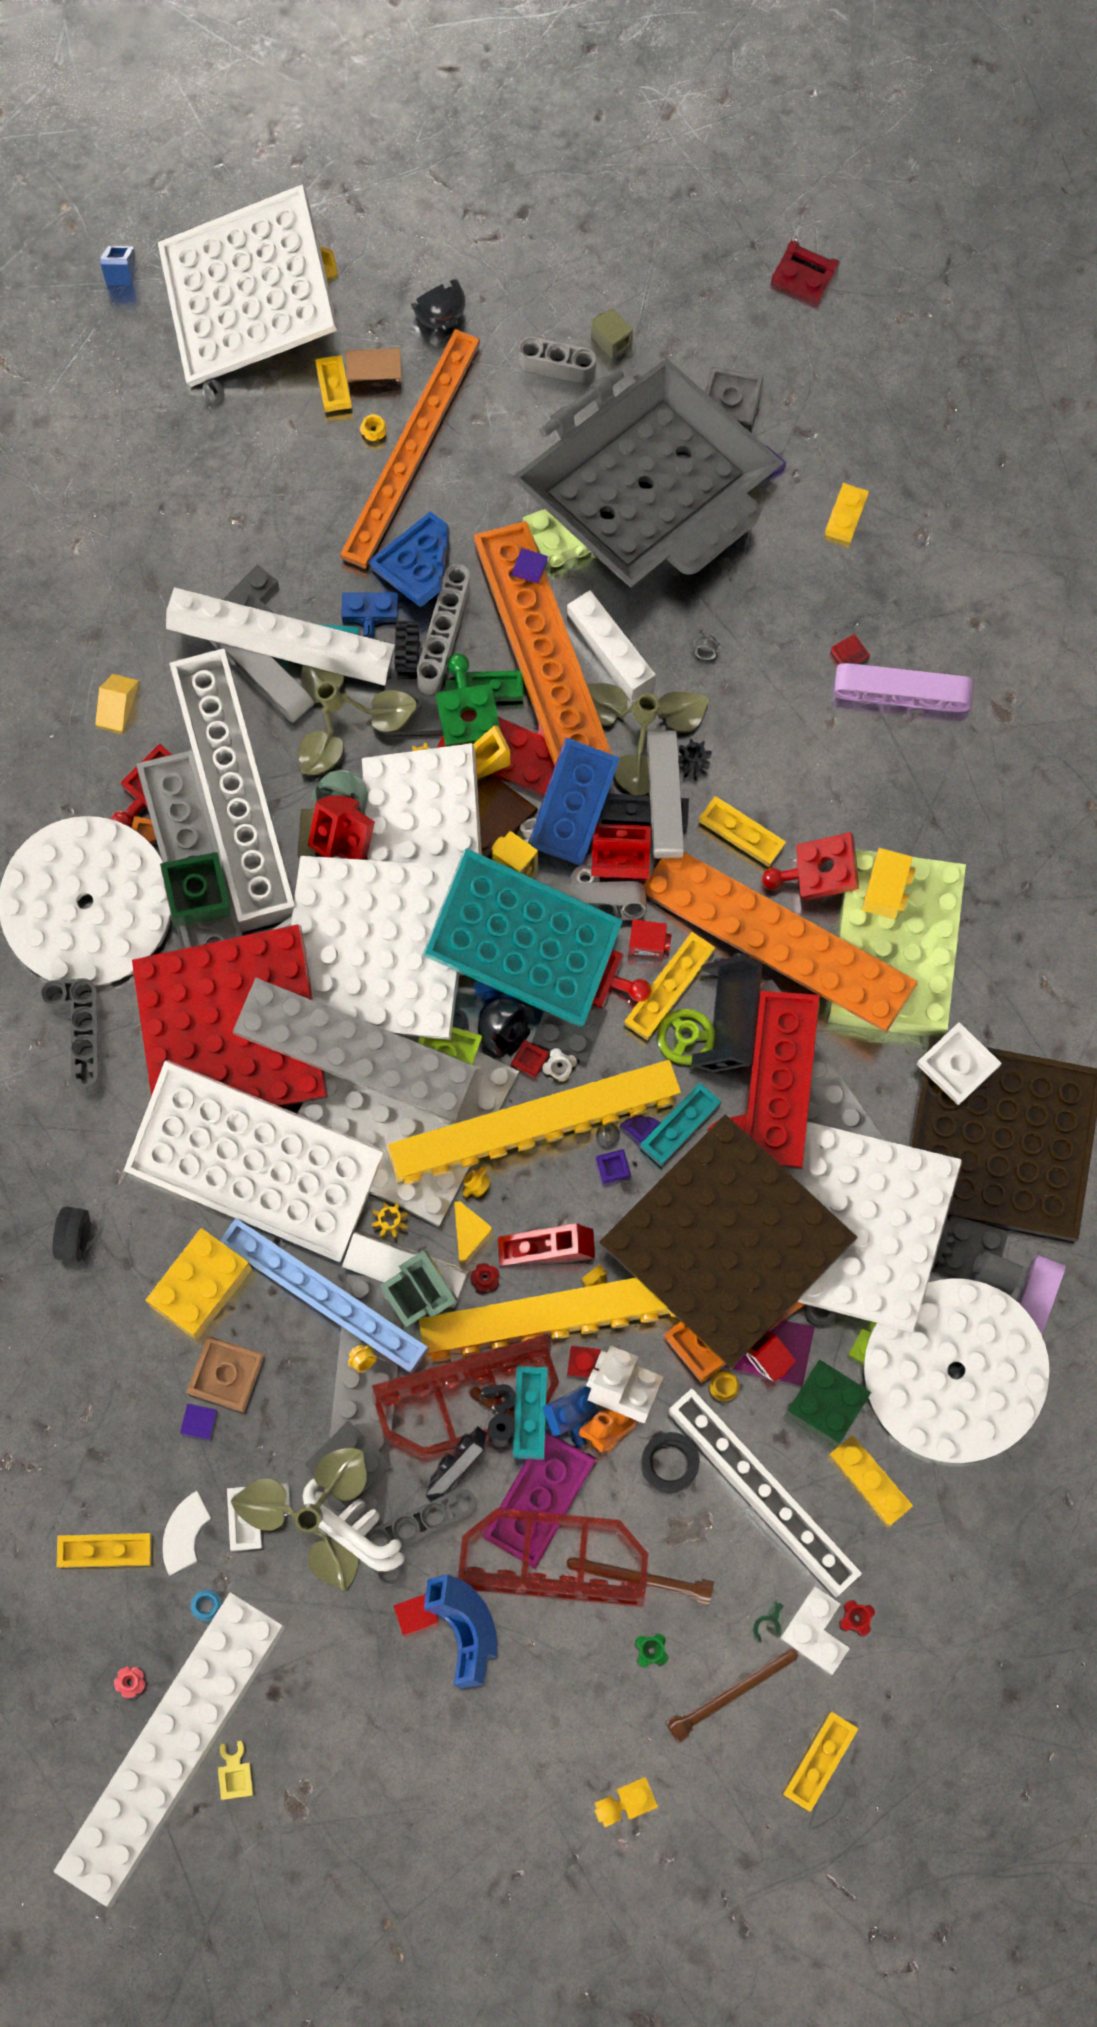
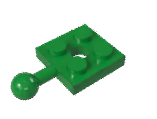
(455, 702)

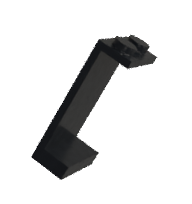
(734, 1013)

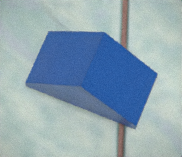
(118, 265)

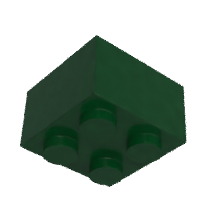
(195, 889)
(827, 1403)

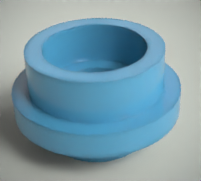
(197, 1601)

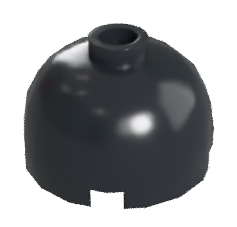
(441, 306)
(504, 1025)

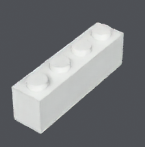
(610, 646)

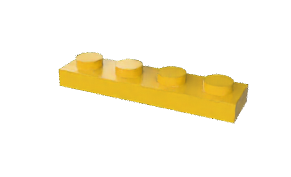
(670, 985)

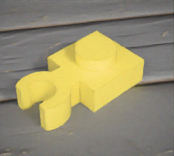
(235, 1778)

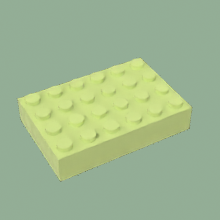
(915, 943)

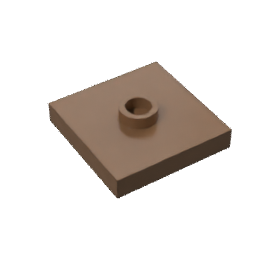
(225, 1374)

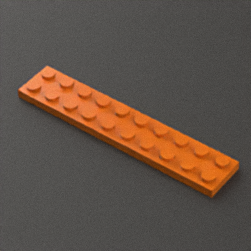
(540, 643)
(781, 939)

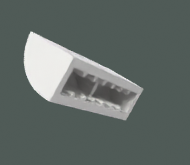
(381, 1259)

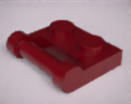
(802, 279)

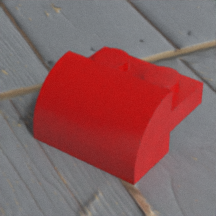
(340, 828)
(621, 851)

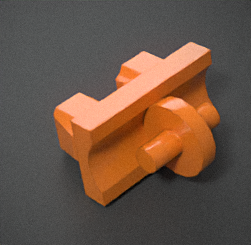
(607, 1429)

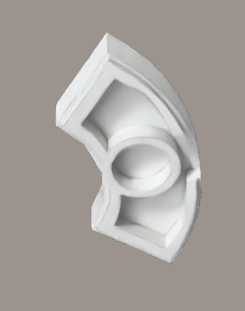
(181, 1533)

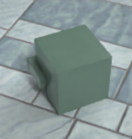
(418, 1289)

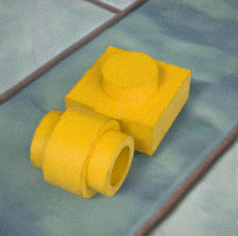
(634, 1799)

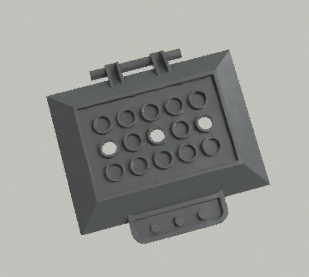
(634, 438)

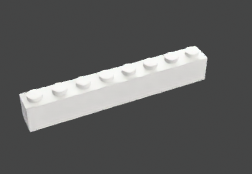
(279, 636)
(764, 1493)

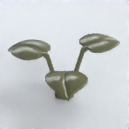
(680, 710)
(321, 751)
(263, 1507)

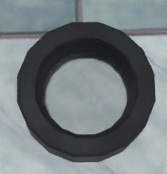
(693, 1459)

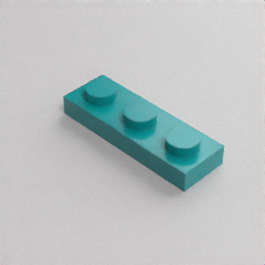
(680, 1124)
(529, 1414)

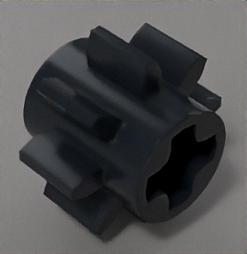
(691, 750)

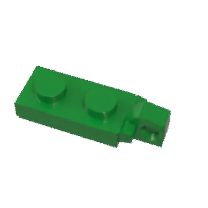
(505, 684)

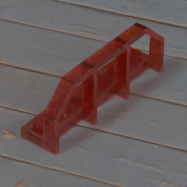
(449, 1376)
(567, 1586)

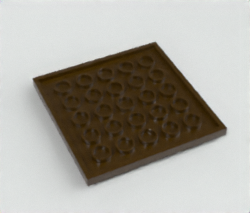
(1019, 1142)
(728, 1241)

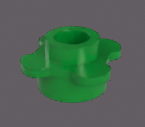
(657, 1643)

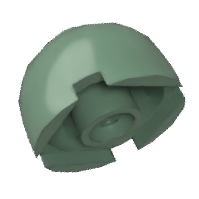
(343, 784)

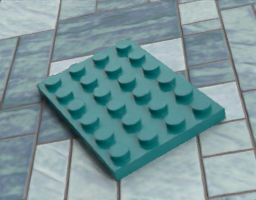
(522, 937)

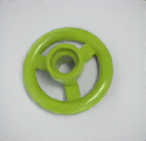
(685, 1026)

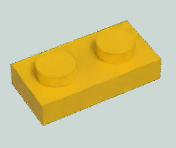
(333, 383)
(846, 512)

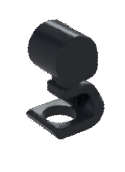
(501, 1426)

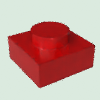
(582, 1362)

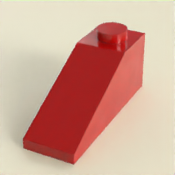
(547, 1246)

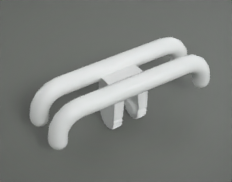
(353, 1536)

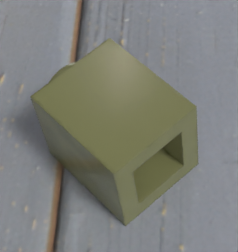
(611, 332)

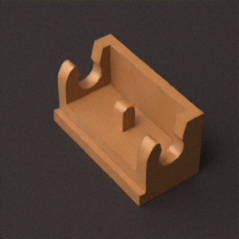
(373, 364)

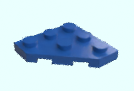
(416, 559)

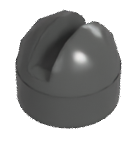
(208, 394)
(601, 1136)

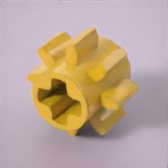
(395, 1215)

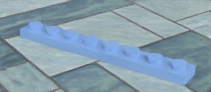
(325, 1296)

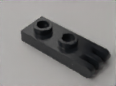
(454, 1464)

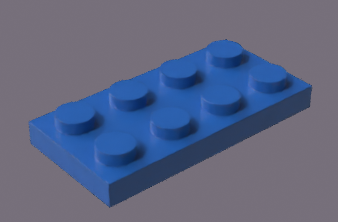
(573, 802)

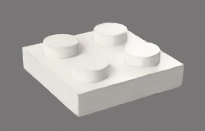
(958, 1063)

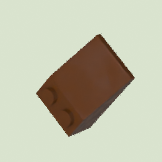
(500, 812)

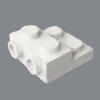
(623, 1385)

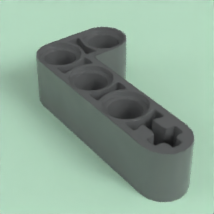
(79, 1036)
(422, 1528)

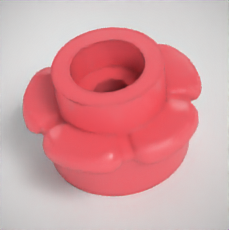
(137, 1686)

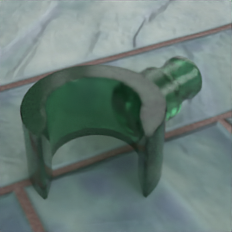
(772, 1617)

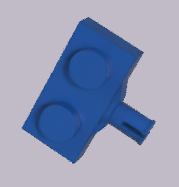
(369, 609)
(570, 1414)

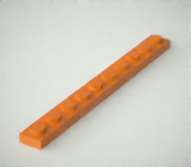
(410, 449)

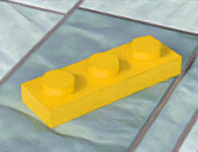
(742, 831)
(870, 1480)
(104, 1550)
(820, 1761)

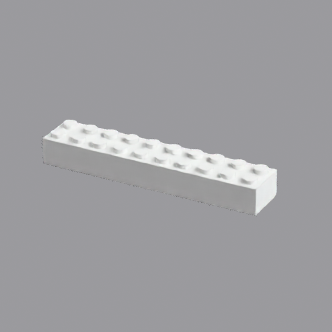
(233, 790)
(169, 1750)

